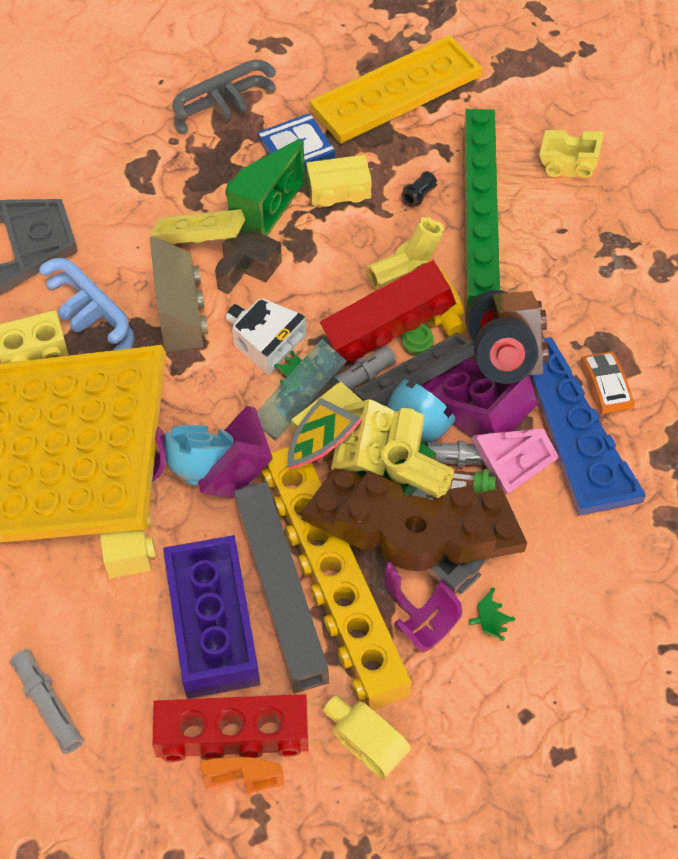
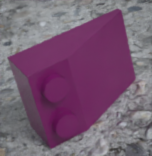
(480, 403)

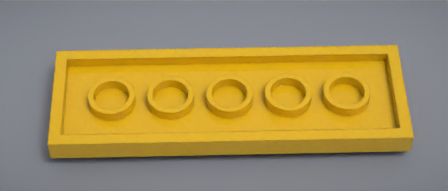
(395, 88)

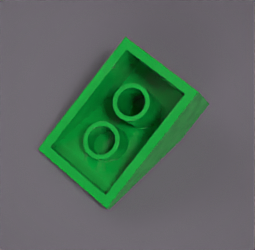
(267, 187)

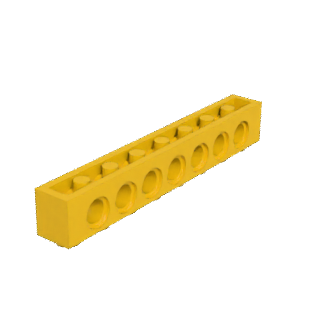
(377, 686)

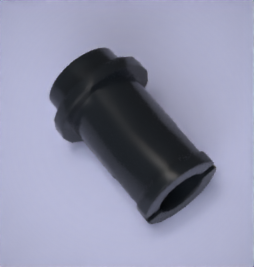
(414, 193)

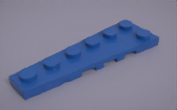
(585, 452)

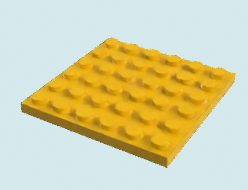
(78, 443)

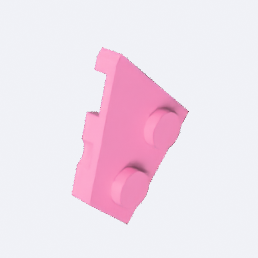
(515, 455)

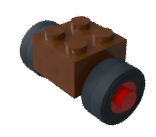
(508, 334)

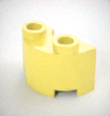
(570, 155)

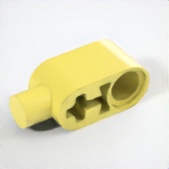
(367, 735)

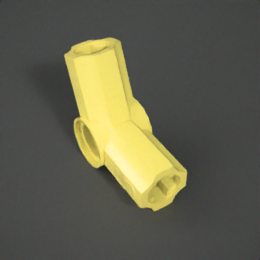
(409, 255)
(417, 469)

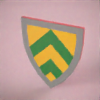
(320, 433)

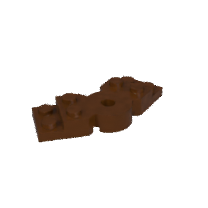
(414, 528)

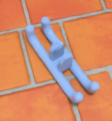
(88, 303)

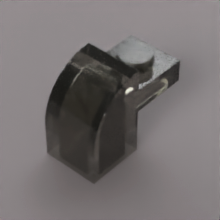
(250, 255)

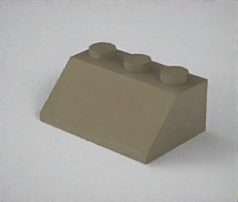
(177, 296)

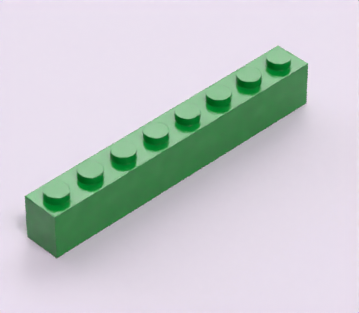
(480, 204)

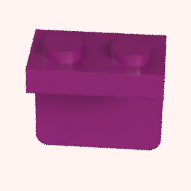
(242, 460)

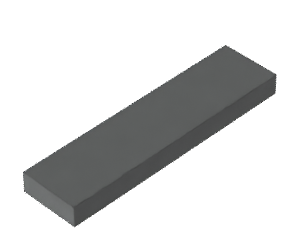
(418, 368)

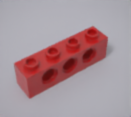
(174, 717)

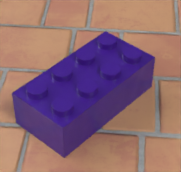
(211, 617)

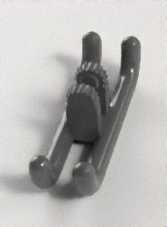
(219, 89)

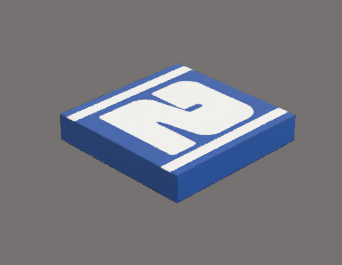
(303, 128)

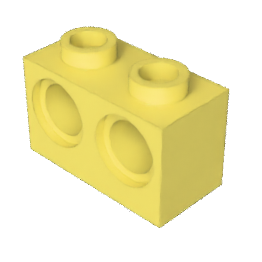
(32, 338)

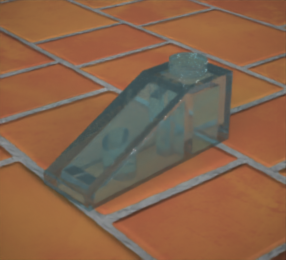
(299, 389)

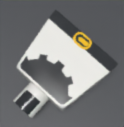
(266, 332)

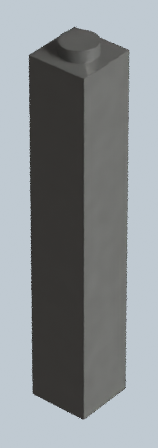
(281, 588)

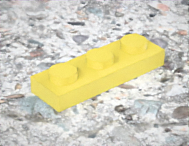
(199, 227)

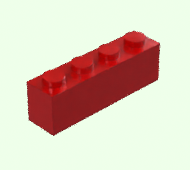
(389, 312)

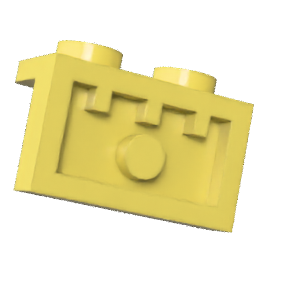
(365, 444)

